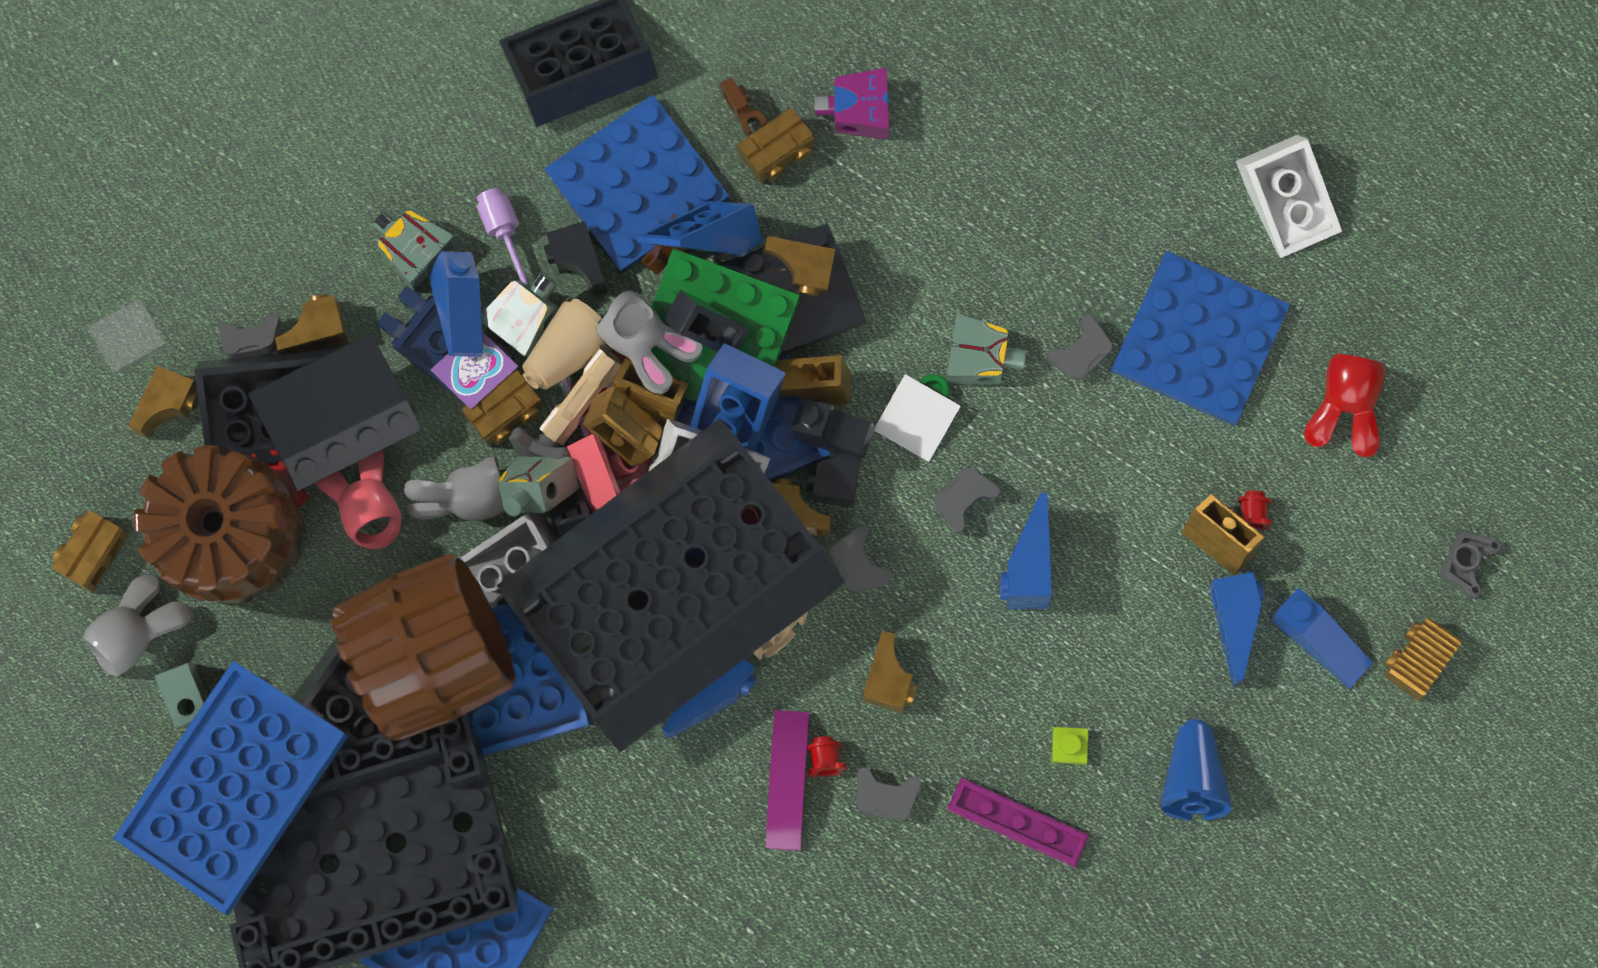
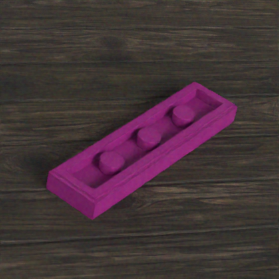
(1017, 822)

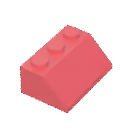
(602, 470)

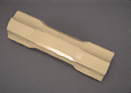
(595, 377)

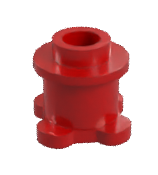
(1255, 509)
(825, 757)

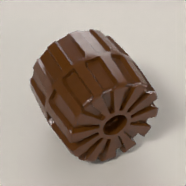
(257, 531)
(423, 647)

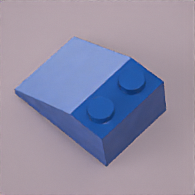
(709, 228)
(739, 393)
(1028, 571)

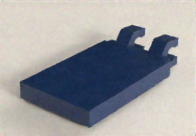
(422, 337)

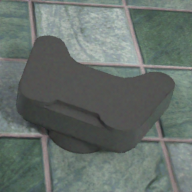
(252, 340)
(1084, 354)
(539, 447)
(961, 494)
(1464, 559)
(854, 563)
(884, 799)

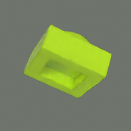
(1069, 746)

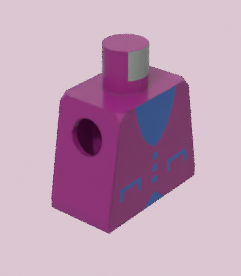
(858, 104)

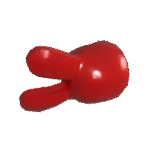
(1350, 387)

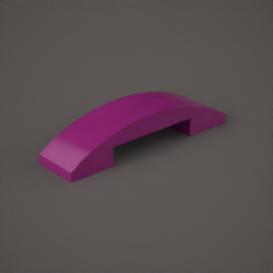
(787, 780)

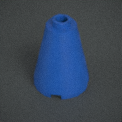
(1195, 775)

